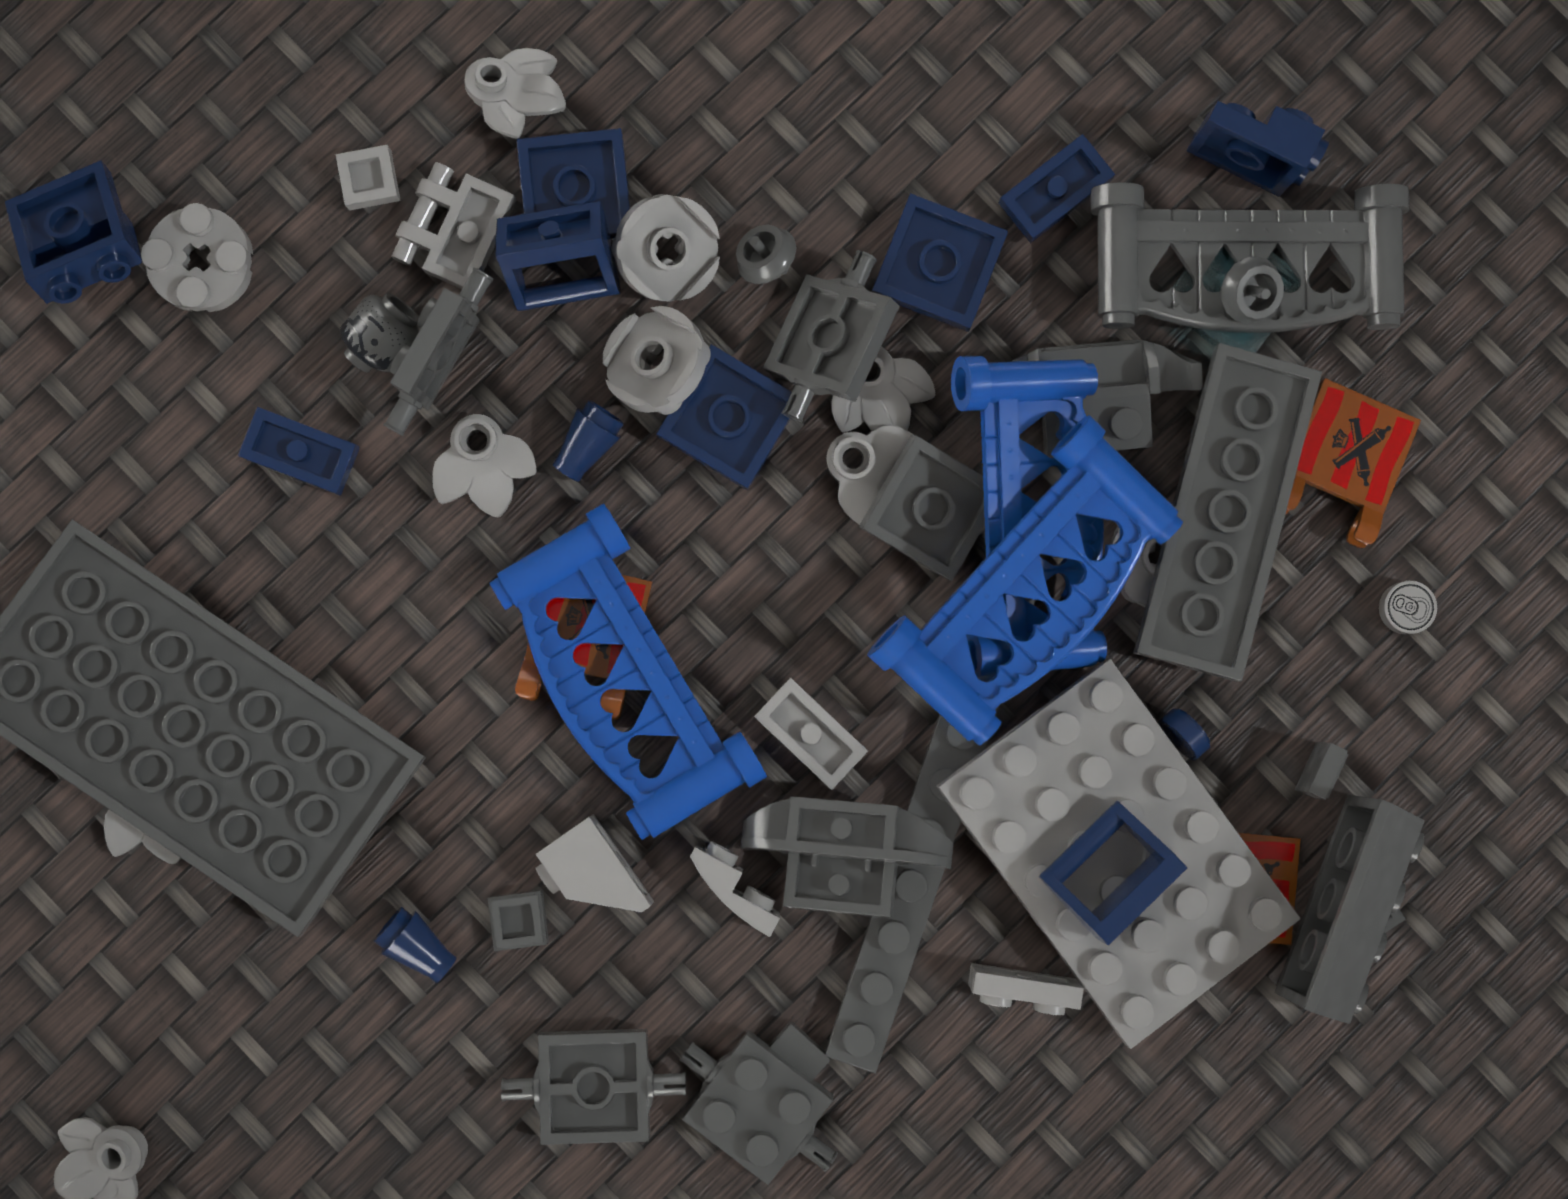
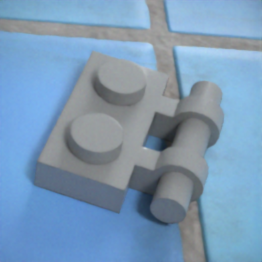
(467, 230)

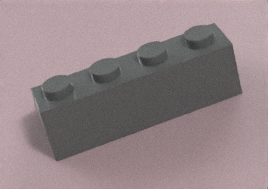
(1351, 908)

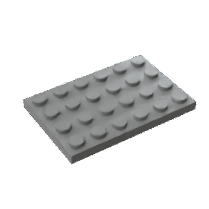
(1051, 782)

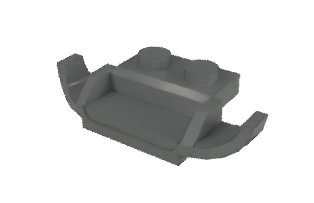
(1126, 378)
(844, 851)

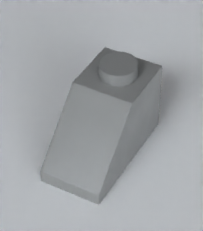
(591, 869)

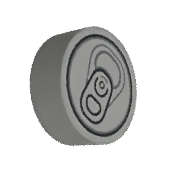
(1408, 607)

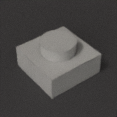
(368, 177)

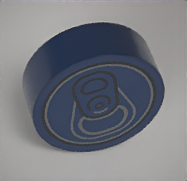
(1185, 733)

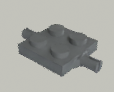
(443, 334)
(831, 337)
(593, 1086)
(758, 1107)

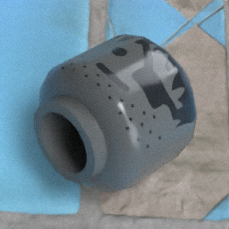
(378, 332)

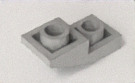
(722, 874)

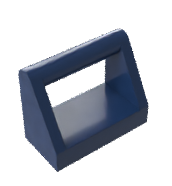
(551, 238)
(1133, 894)

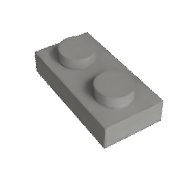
(811, 733)
(1047, 992)

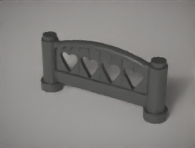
(1362, 239)

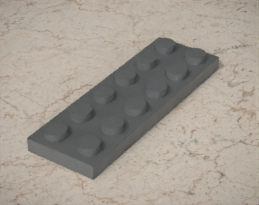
(1231, 511)

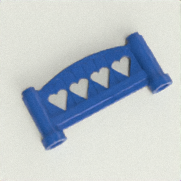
(1009, 402)
(583, 568)
(938, 656)

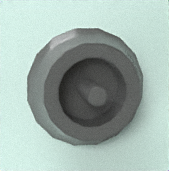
(765, 254)
(1252, 290)

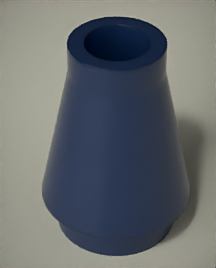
(587, 440)
(415, 945)

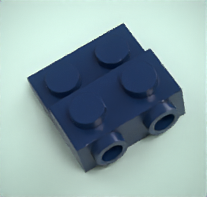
(1261, 153)
(73, 234)

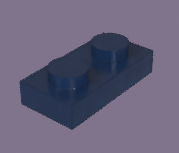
(1056, 188)
(299, 451)

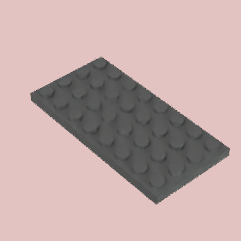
(192, 729)

